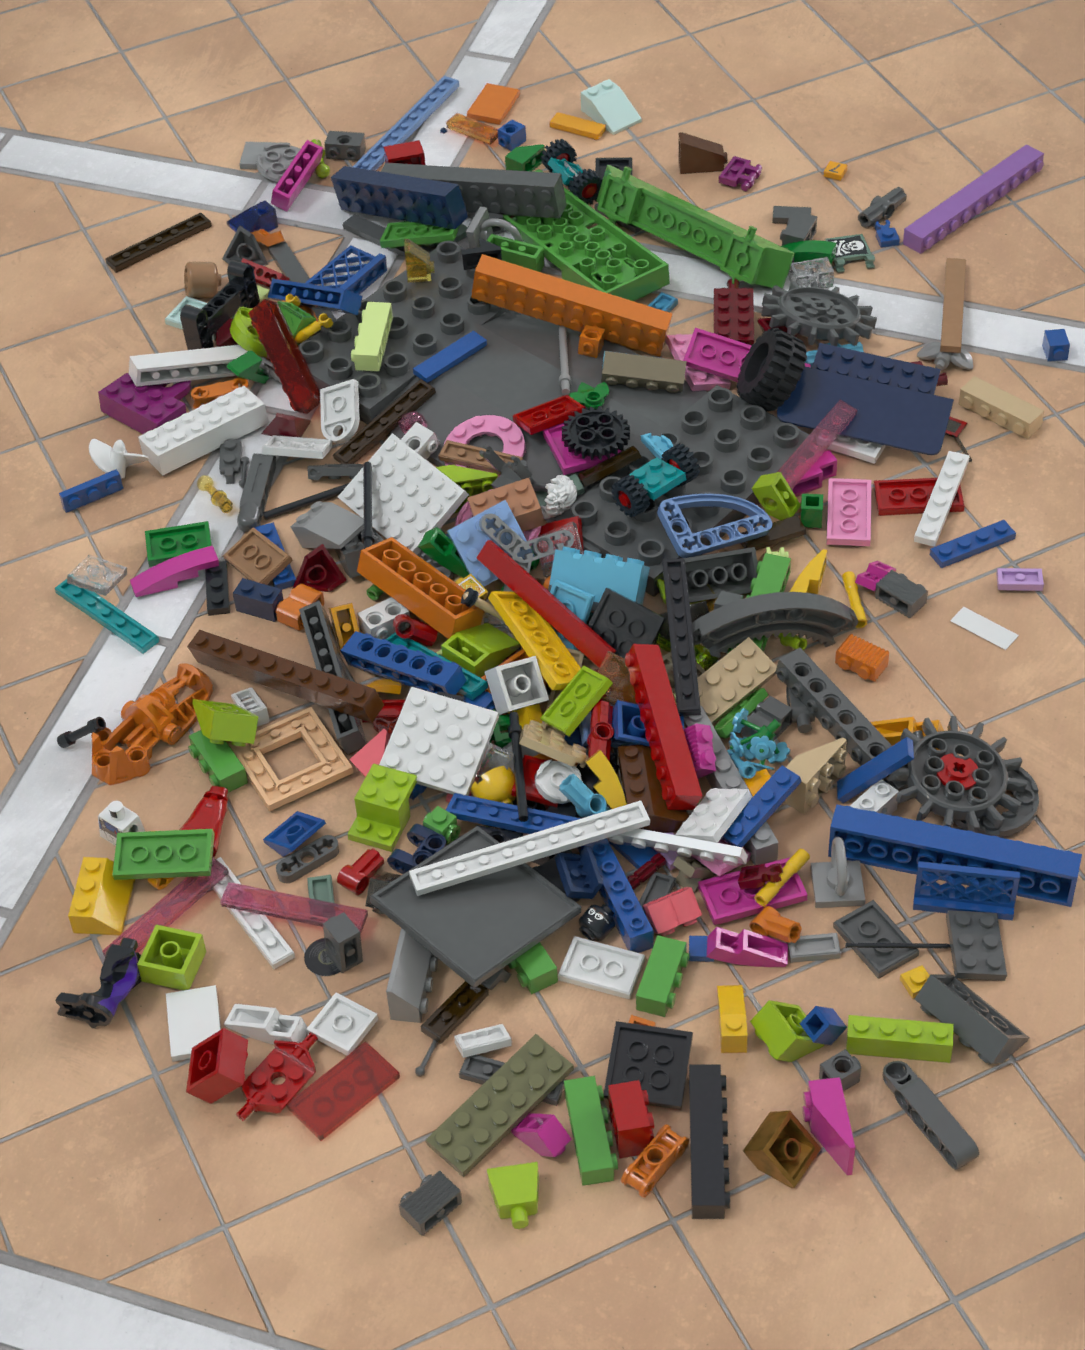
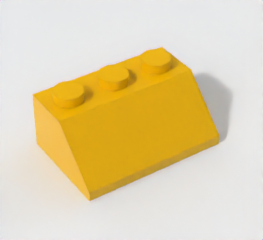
(98, 899)

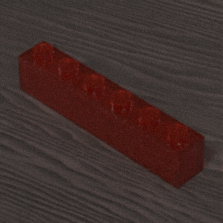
(285, 356)

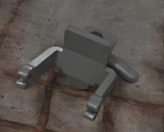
(510, 471)

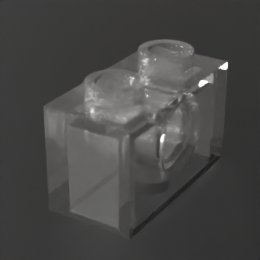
(811, 271)

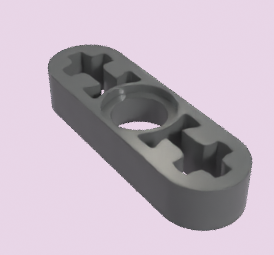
(303, 868)

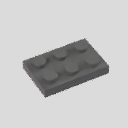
(976, 945)

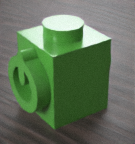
(443, 823)

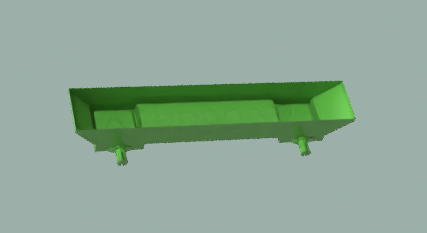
(693, 229)

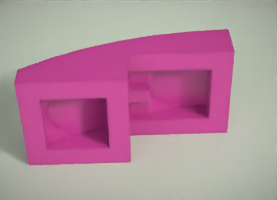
(875, 572)

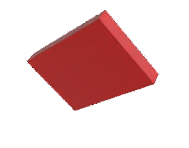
(547, 414)

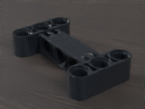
(203, 323)

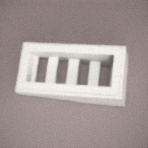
(253, 705)

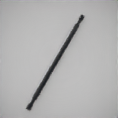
(898, 945)

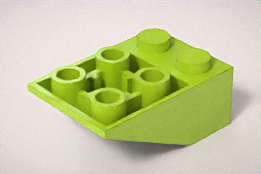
(469, 479)
(479, 648)

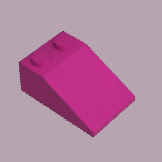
(829, 1120)

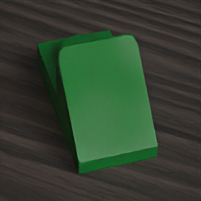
(248, 367)

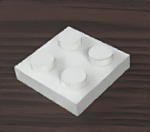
(342, 1024)

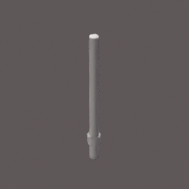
(564, 378)

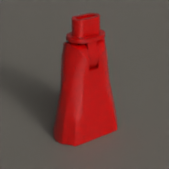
(209, 813)

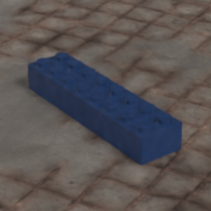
(400, 197)

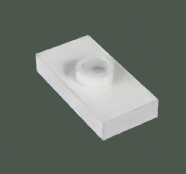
(483, 1040)

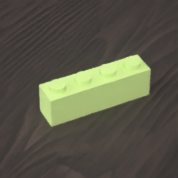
(372, 336)

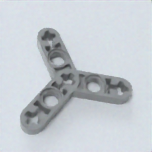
(517, 542)

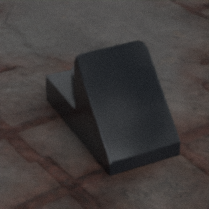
(471, 256)

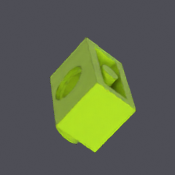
(776, 496)

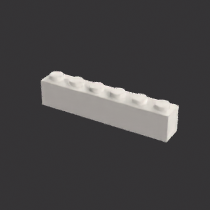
(183, 365)

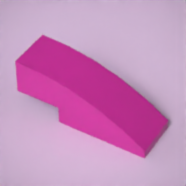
(822, 469)
(746, 948)

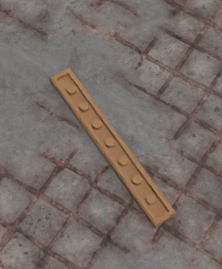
(953, 305)

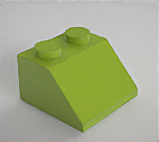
(781, 1031)

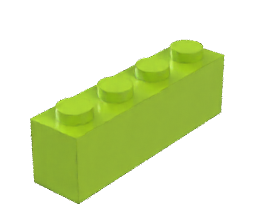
(899, 1038)

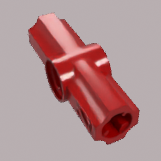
(600, 725)

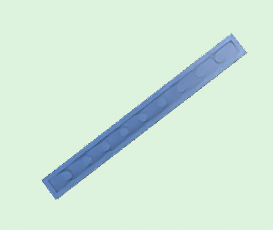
(409, 122)

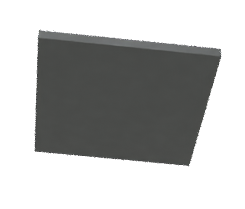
(481, 921)

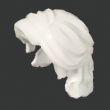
(560, 496)

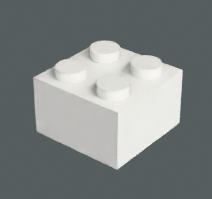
(516, 685)

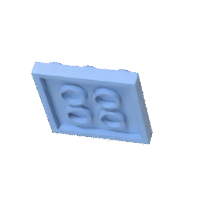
(470, 540)

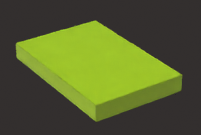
(576, 700)

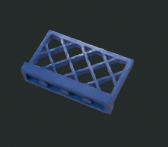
(355, 283)
(945, 897)

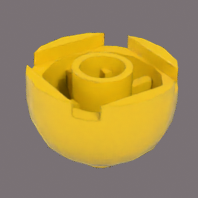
(496, 785)

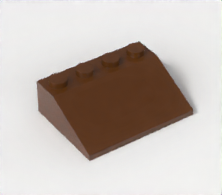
(641, 784)

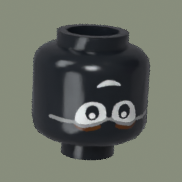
(596, 922)

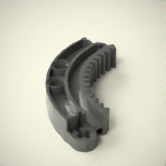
(773, 614)

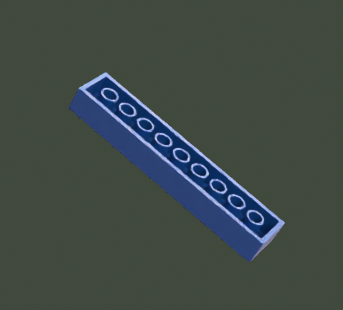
(902, 842)

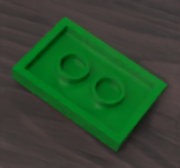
(176, 540)

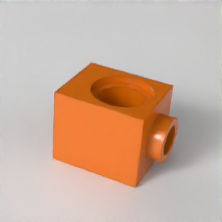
(591, 341)

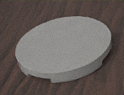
(275, 160)

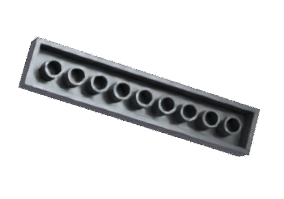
(498, 190)

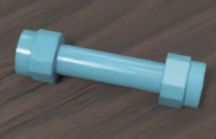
(745, 768)

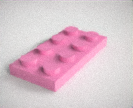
(697, 379)
(849, 512)

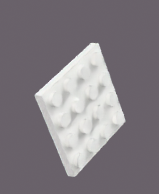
(440, 741)

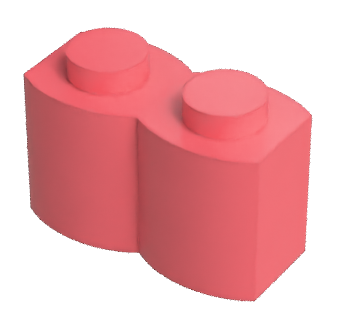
(672, 910)

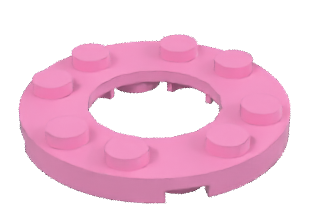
(491, 426)

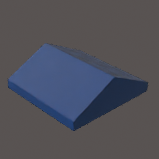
(293, 832)

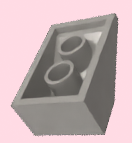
(327, 525)

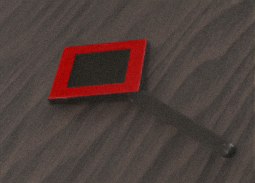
(954, 429)

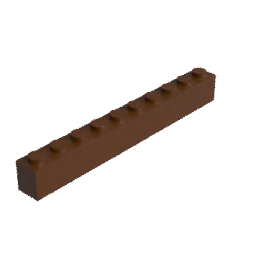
(286, 676)

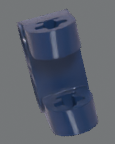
(425, 839)

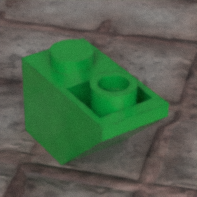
(812, 510)

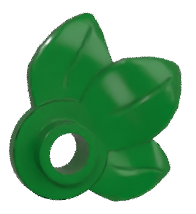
(591, 396)

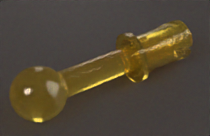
(218, 497)

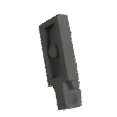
(230, 459)
(333, 471)

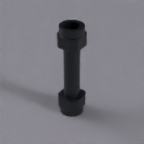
(69, 738)

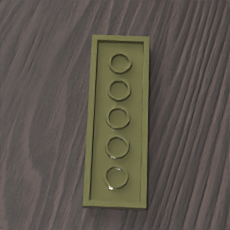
(499, 1105)

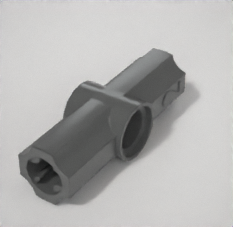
(882, 207)

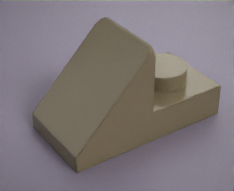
(691, 872)

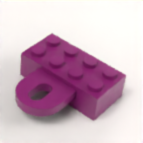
(143, 406)

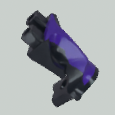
(117, 979)

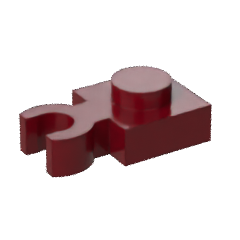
(756, 875)

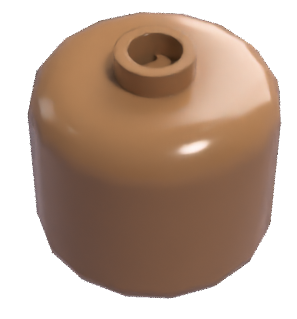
(201, 279)

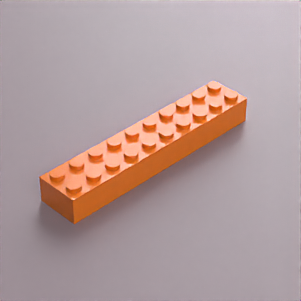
(570, 304)

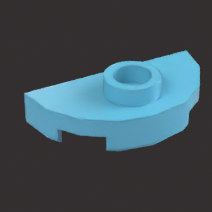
(656, 444)

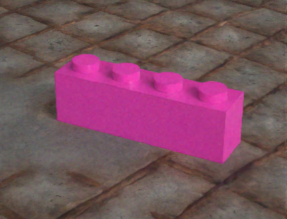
(296, 175)

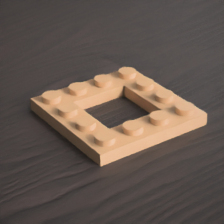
(276, 792)

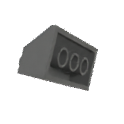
(722, 571)
(972, 1018)

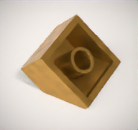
(782, 1148)

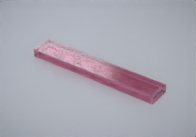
(817, 442)
(172, 905)
(288, 906)

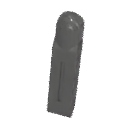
(256, 491)
(930, 1115)

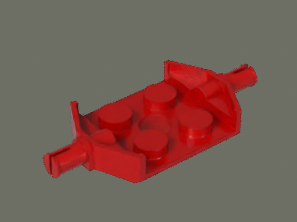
(287, 1061)

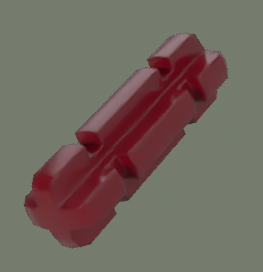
(646, 870)

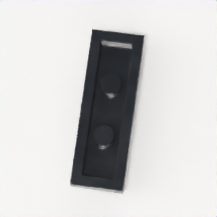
(217, 589)

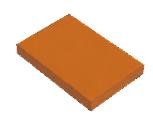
(493, 103)

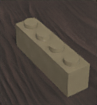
(643, 371)

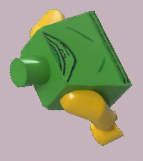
(299, 321)

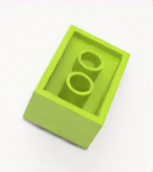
(226, 722)

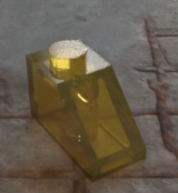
(417, 262)

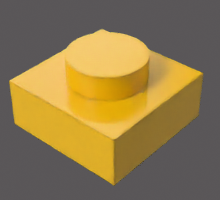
(914, 980)

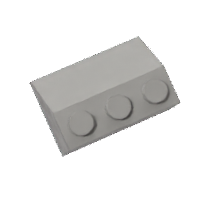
(410, 980)

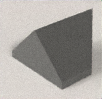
(244, 246)

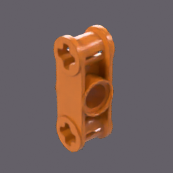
(213, 391)
(645, 1174)

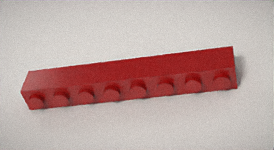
(663, 727)

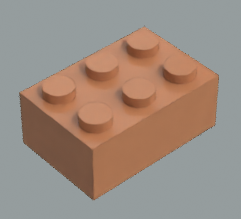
(520, 499)

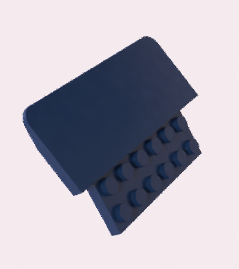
(891, 399)

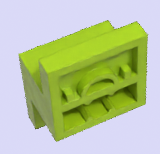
(382, 807)

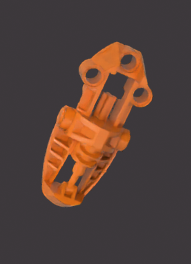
(145, 724)

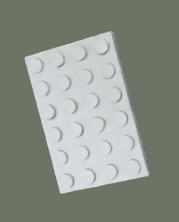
(406, 494)

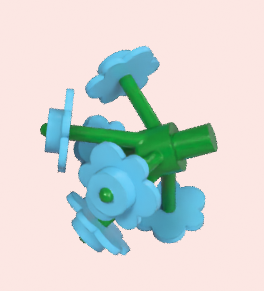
(758, 745)

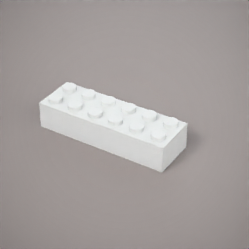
(203, 430)

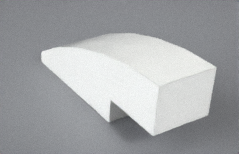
(266, 1024)

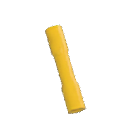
(852, 591)
(791, 867)

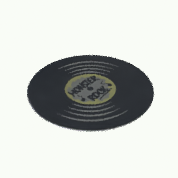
(318, 961)

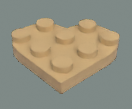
(552, 744)

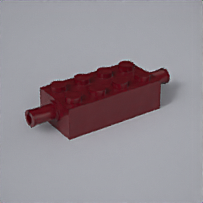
(734, 312)

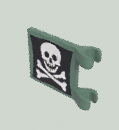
(851, 248)

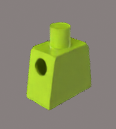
(515, 1192)

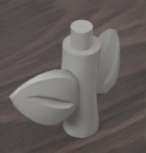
(942, 359)

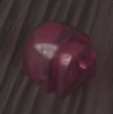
(410, 419)

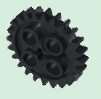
(595, 433)

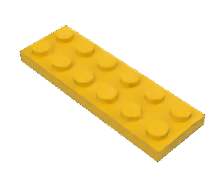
(536, 638)

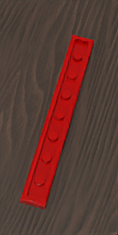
(544, 603)

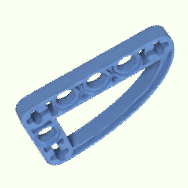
(686, 537)

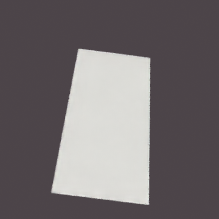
(984, 628)

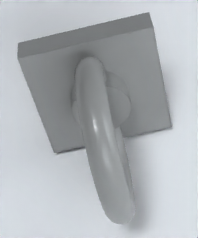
(482, 228)
(837, 881)

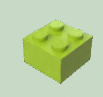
(171, 957)

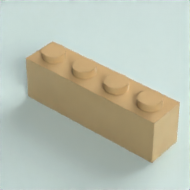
(1001, 407)

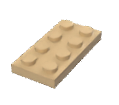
(734, 679)

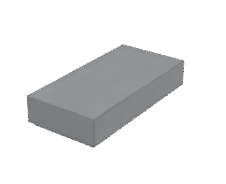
(815, 948)

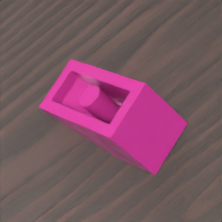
(542, 1134)

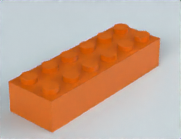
(418, 587)

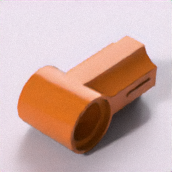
(772, 924)

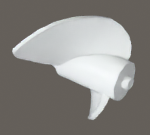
(113, 458)

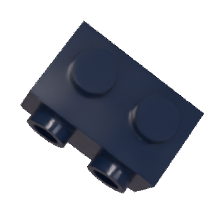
(579, 874)

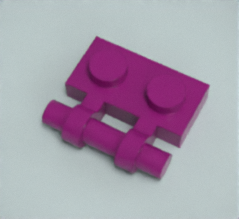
(735, 173)

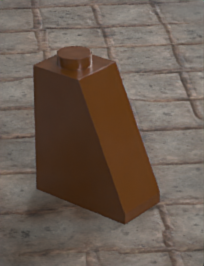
(699, 155)

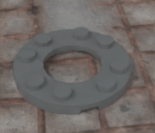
(1013, 822)

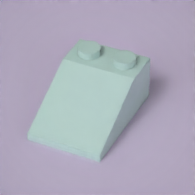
(609, 106)

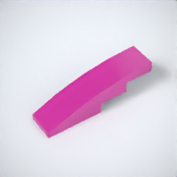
(168, 573)

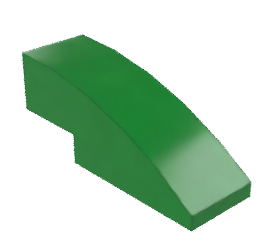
(812, 250)
(443, 551)

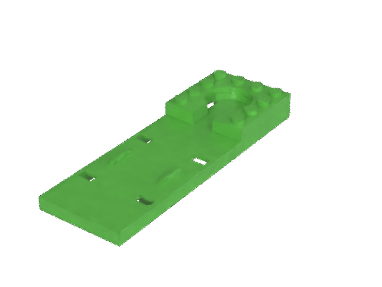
(603, 250)

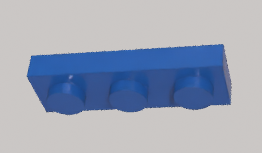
(91, 491)

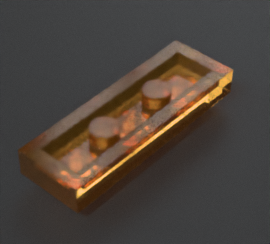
(472, 128)

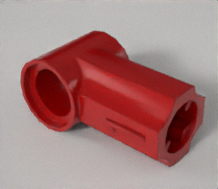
(416, 631)
(357, 876)

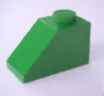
(524, 158)

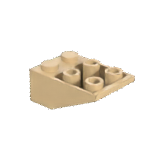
(818, 772)

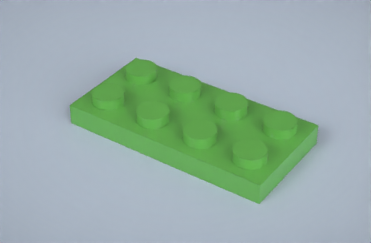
(416, 232)
(163, 854)

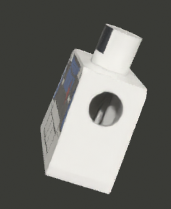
(118, 819)

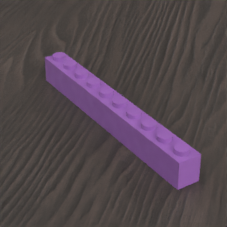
(973, 199)

